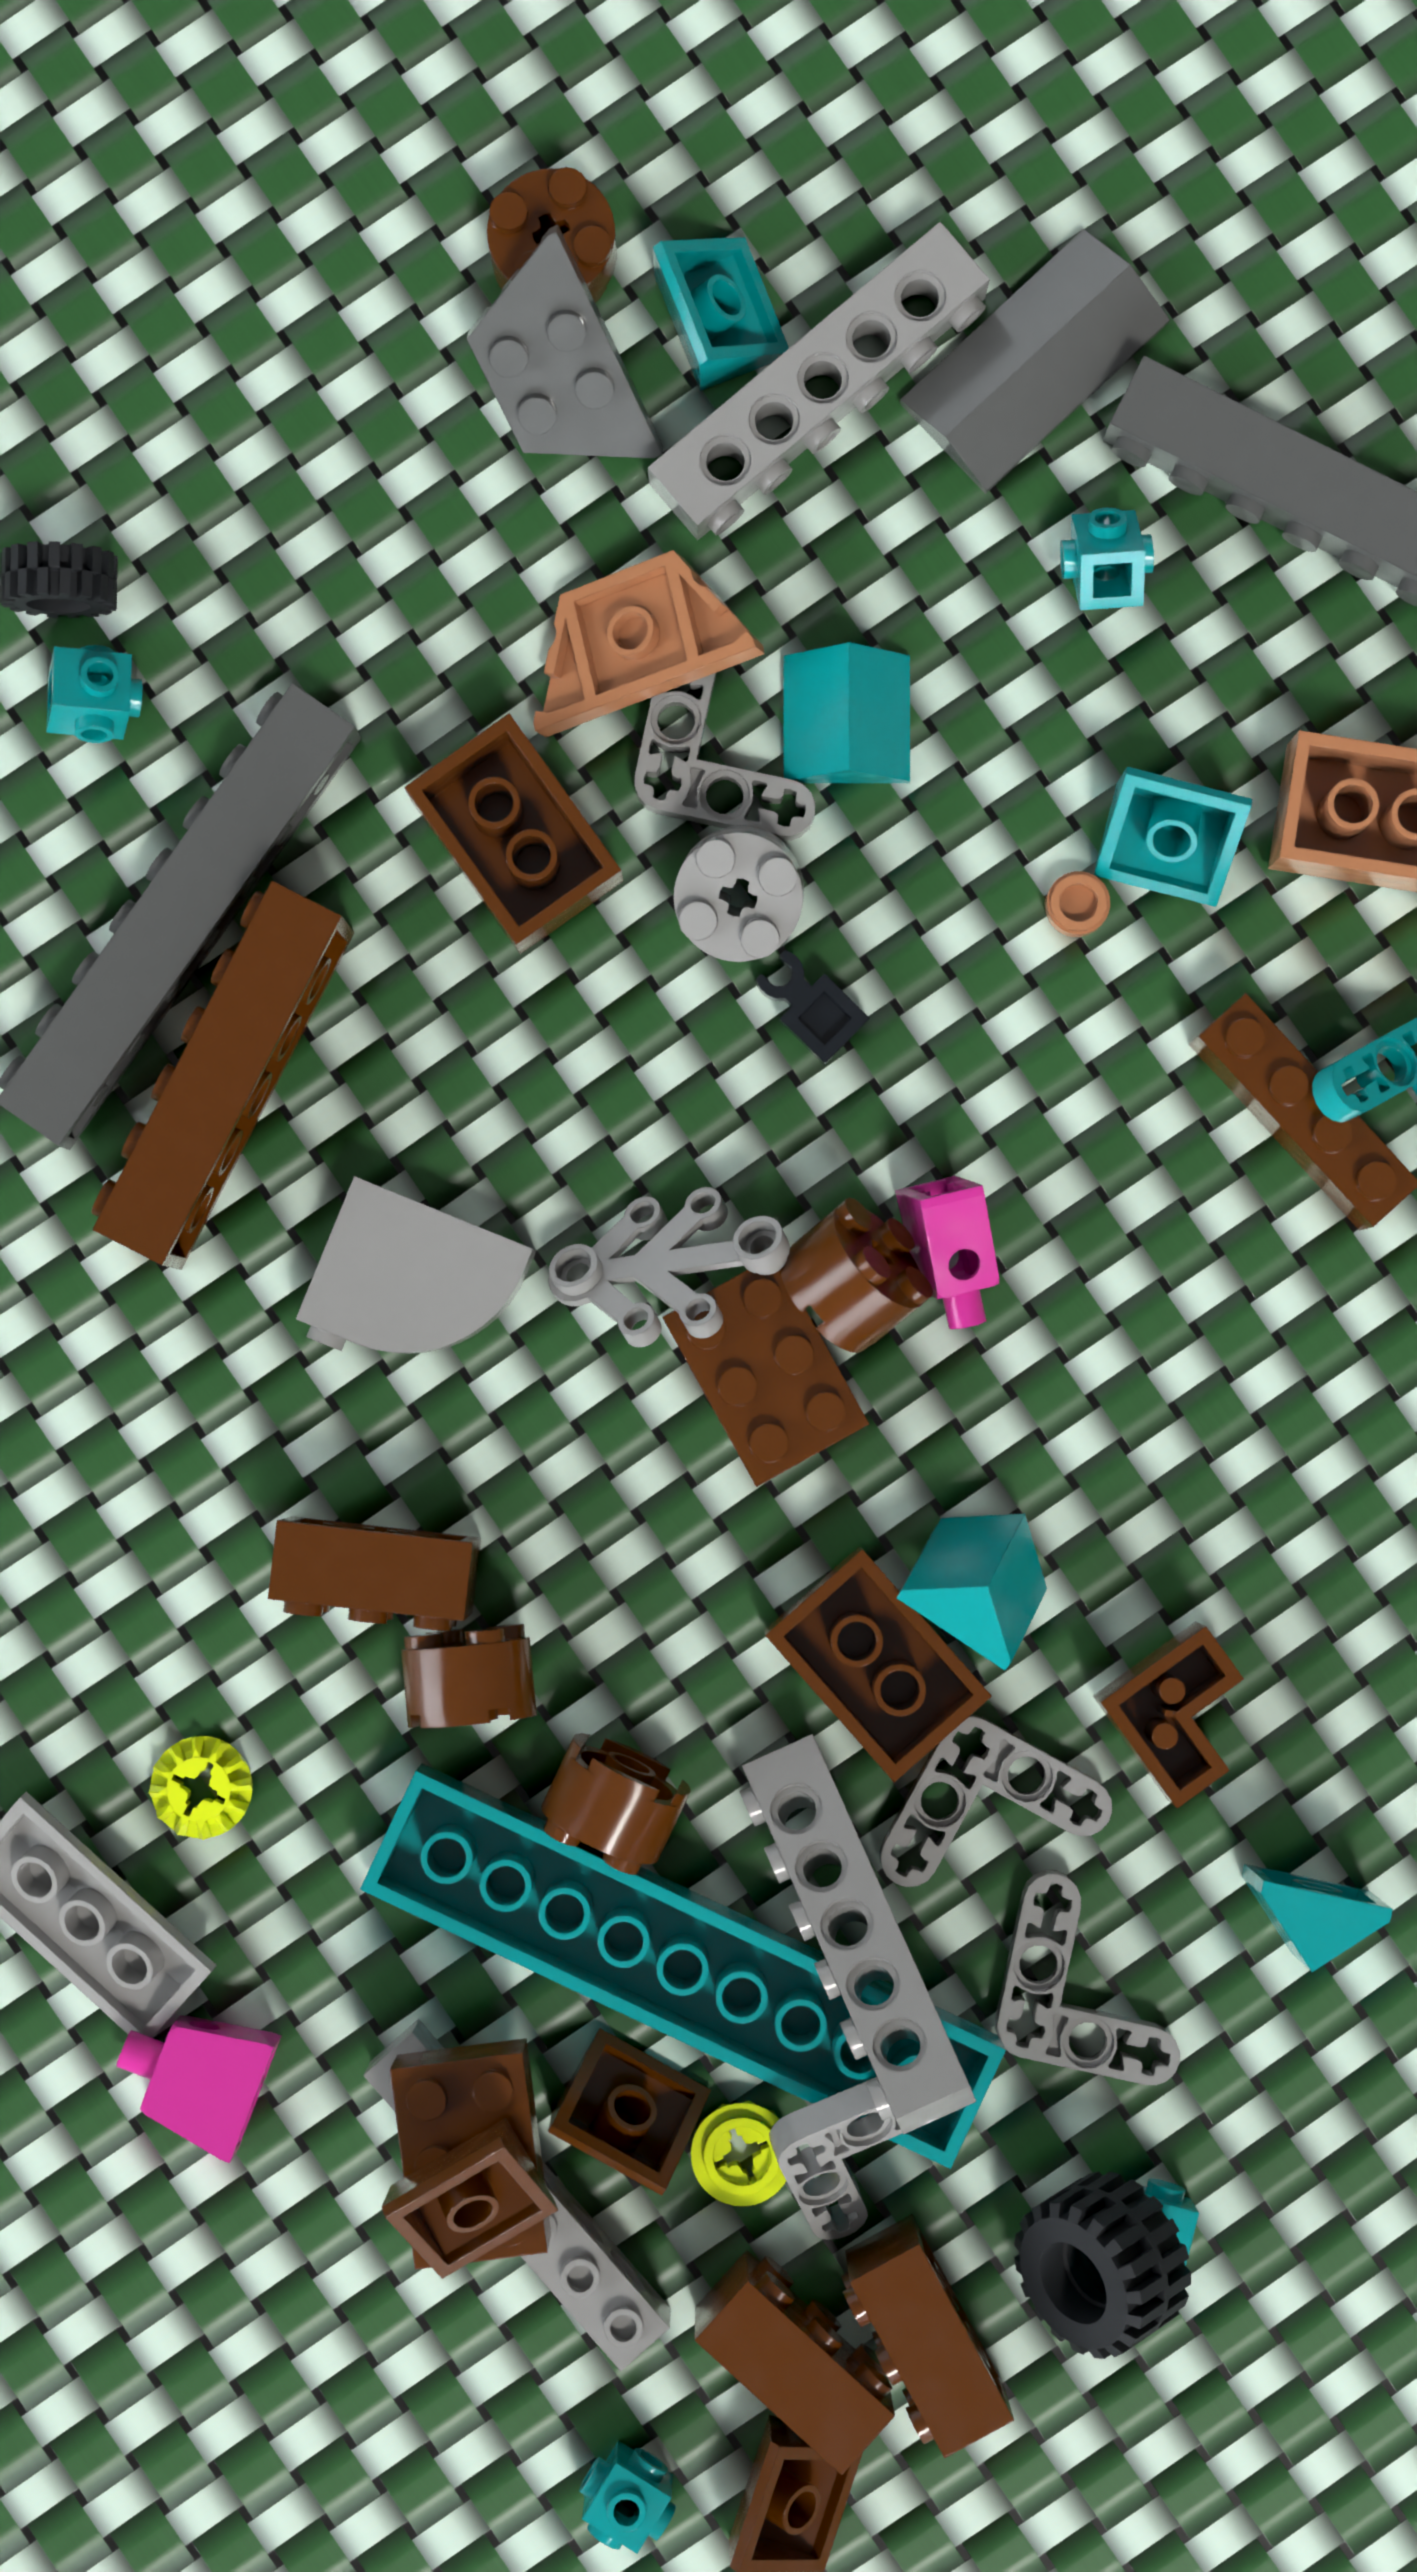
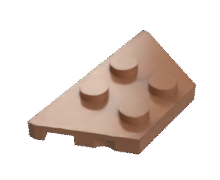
(636, 640)

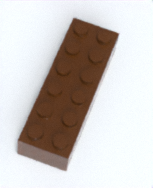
(223, 1076)

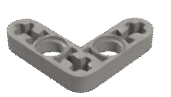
(699, 775)
(991, 1771)
(1060, 2018)
(832, 2135)

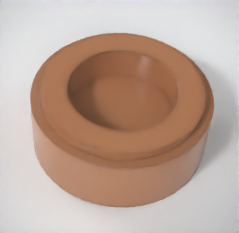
(1077, 904)

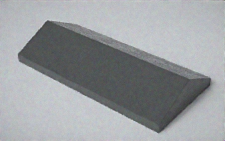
(1036, 359)

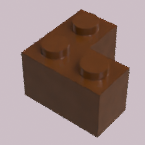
(1156, 1706)

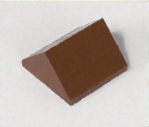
(629, 2111)
(469, 2200)
(788, 2506)

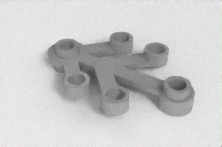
(663, 1260)

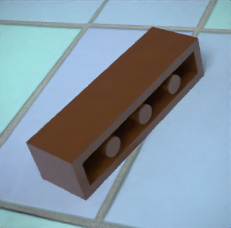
(1277, 1089)

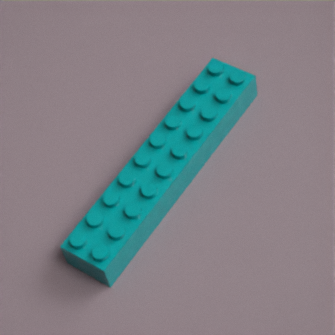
(646, 1949)

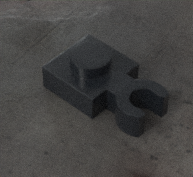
(819, 1014)

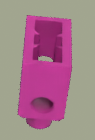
(946, 1219)
(202, 2079)

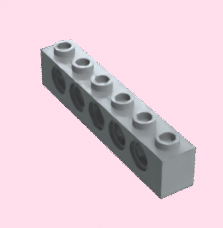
(931, 268)
(935, 2080)
(581, 2261)

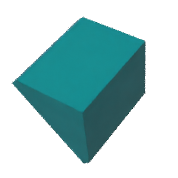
(718, 307)
(846, 715)
(1171, 836)
(979, 1582)
(1315, 1915)

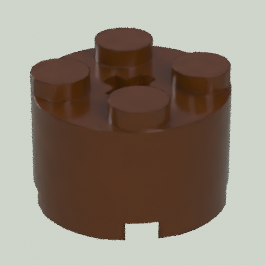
(550, 199)
(855, 1275)
(468, 1680)
(613, 1803)

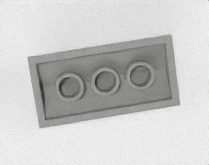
(93, 1923)

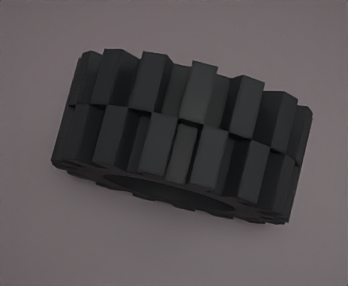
(58, 579)

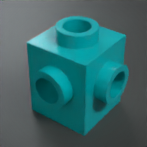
(1107, 559)
(91, 693)
(633, 2477)

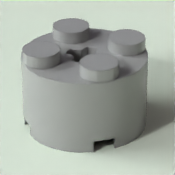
(706, 910)

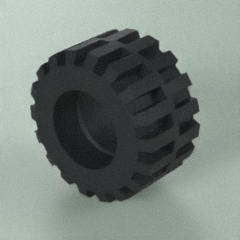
(1102, 2264)

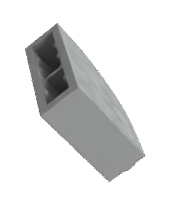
(408, 1276)

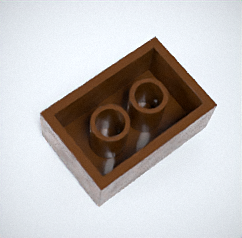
(514, 833)
(769, 1376)
(374, 1572)
(876, 1664)
(455, 2095)
(925, 2338)
(795, 2360)

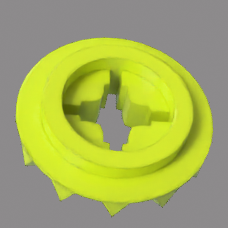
(229, 1778)
(729, 2180)

